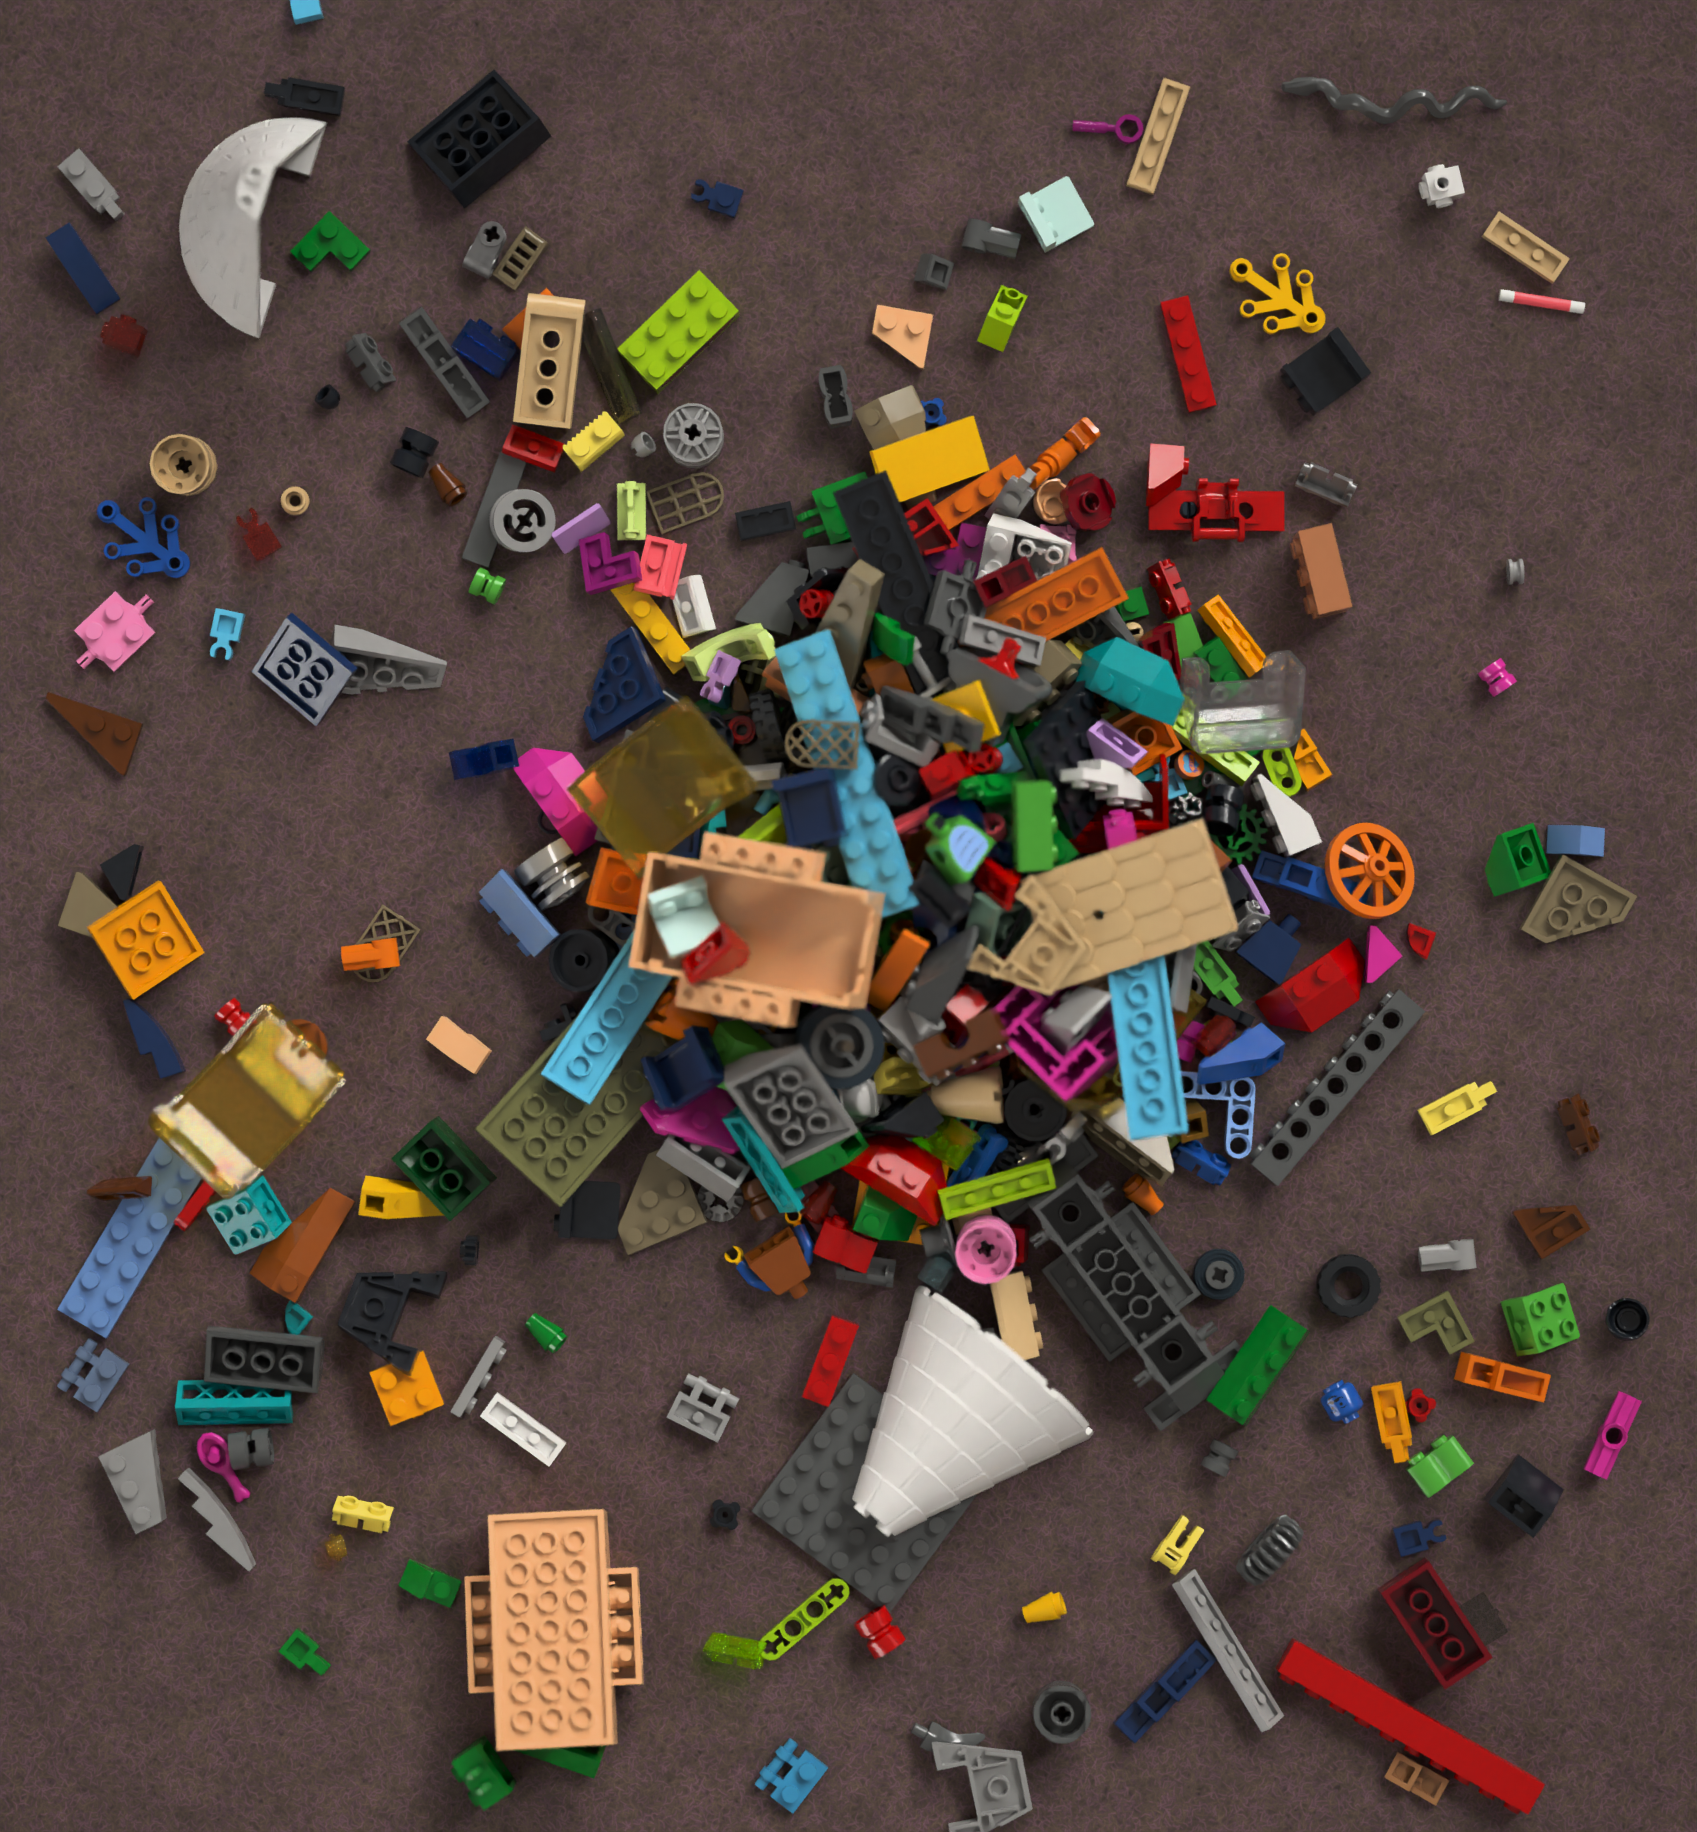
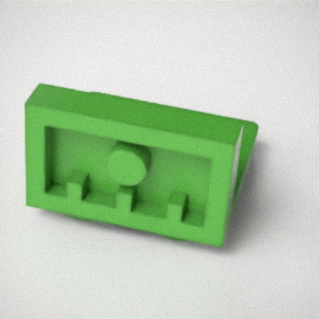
(1540, 1320)

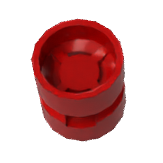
(878, 1629)

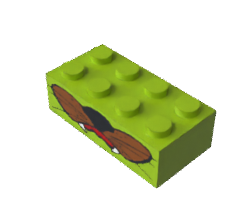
(678, 332)

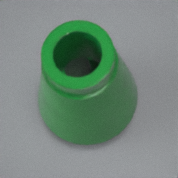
(546, 1333)

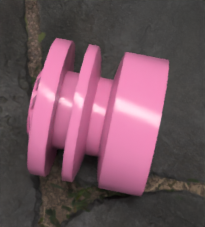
(976, 1261)

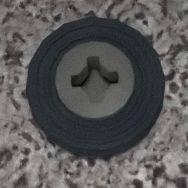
(1213, 1266)

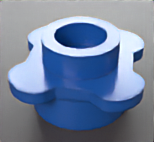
(935, 406)

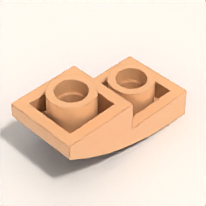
(459, 1045)

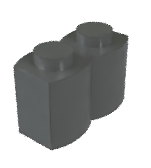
(837, 404)

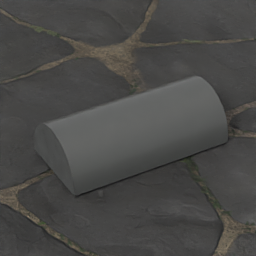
(264, 1359)

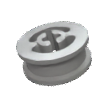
(504, 506)

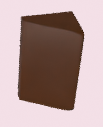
(122, 1188)

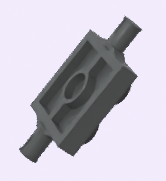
(951, 601)

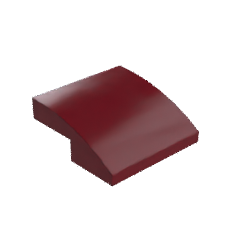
(1163, 643)

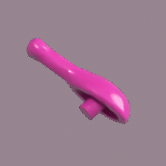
(214, 1455)

